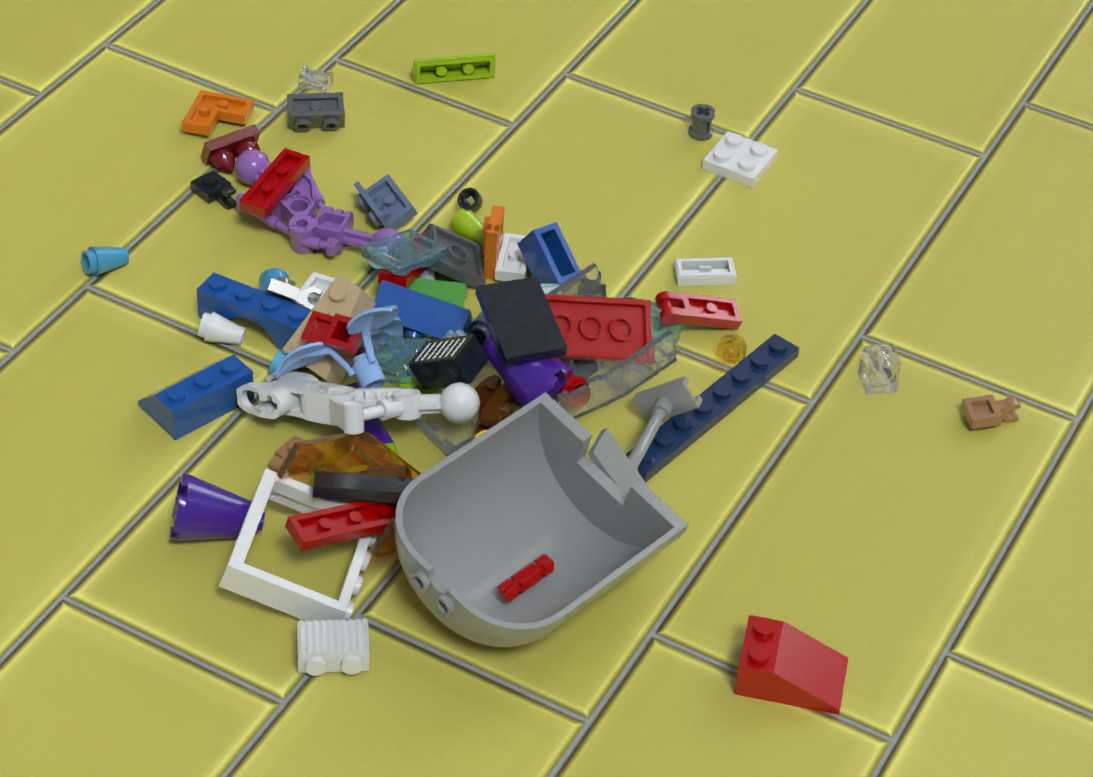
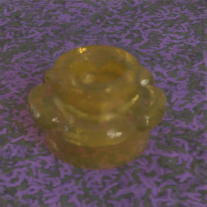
(736, 343)

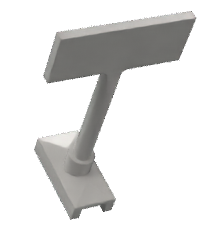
(655, 406)

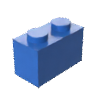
(548, 255)

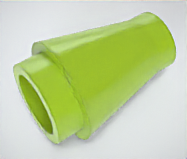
(468, 226)

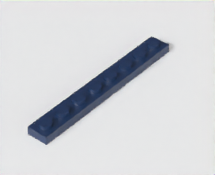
(717, 403)

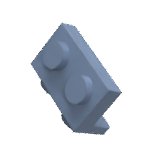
(387, 203)

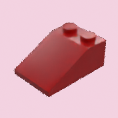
(789, 667)

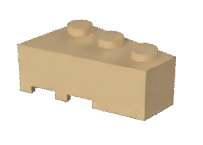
(340, 298)

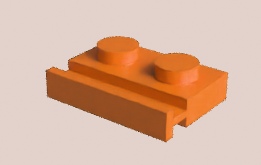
(493, 229)

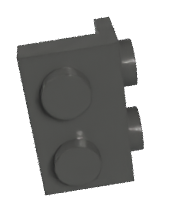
(315, 111)

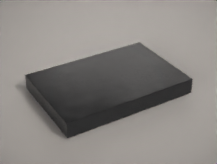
(521, 320)

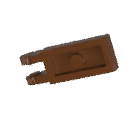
(497, 408)

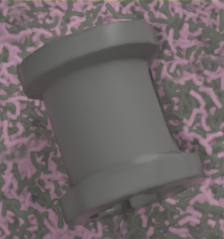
(701, 122)

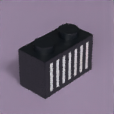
(448, 361)

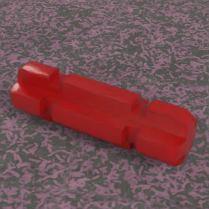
(525, 578)

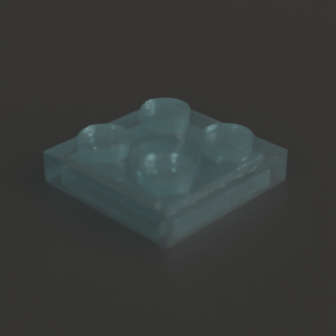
(404, 252)

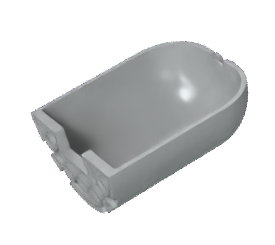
(506, 503)

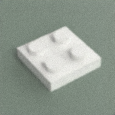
(740, 159)

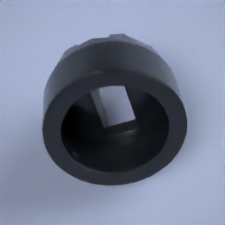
(464, 203)

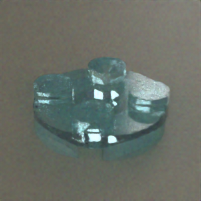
(396, 356)

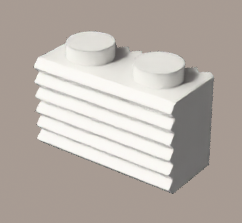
(333, 646)

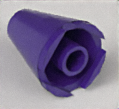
(529, 378)
(207, 511)

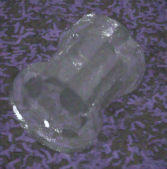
(315, 80)

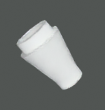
(219, 329)

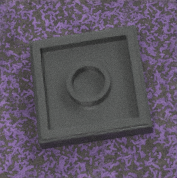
(463, 257)

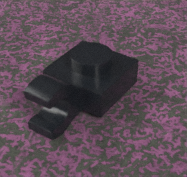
(214, 187)

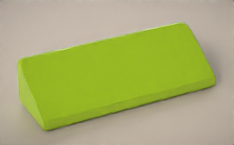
(453, 68)

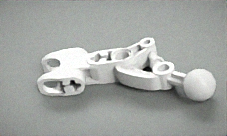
(348, 407)

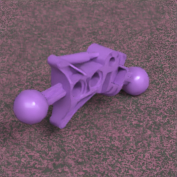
(297, 215)

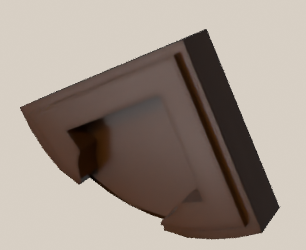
(487, 389)

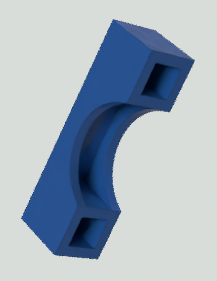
(236, 299)

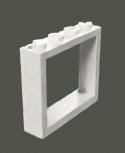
(280, 592)

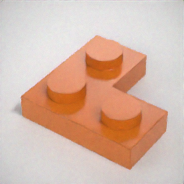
(211, 107)

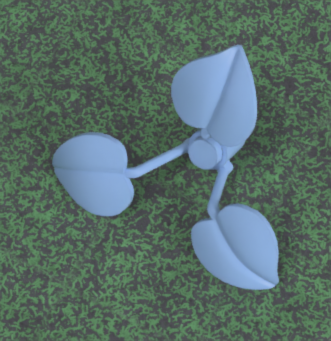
(374, 326)

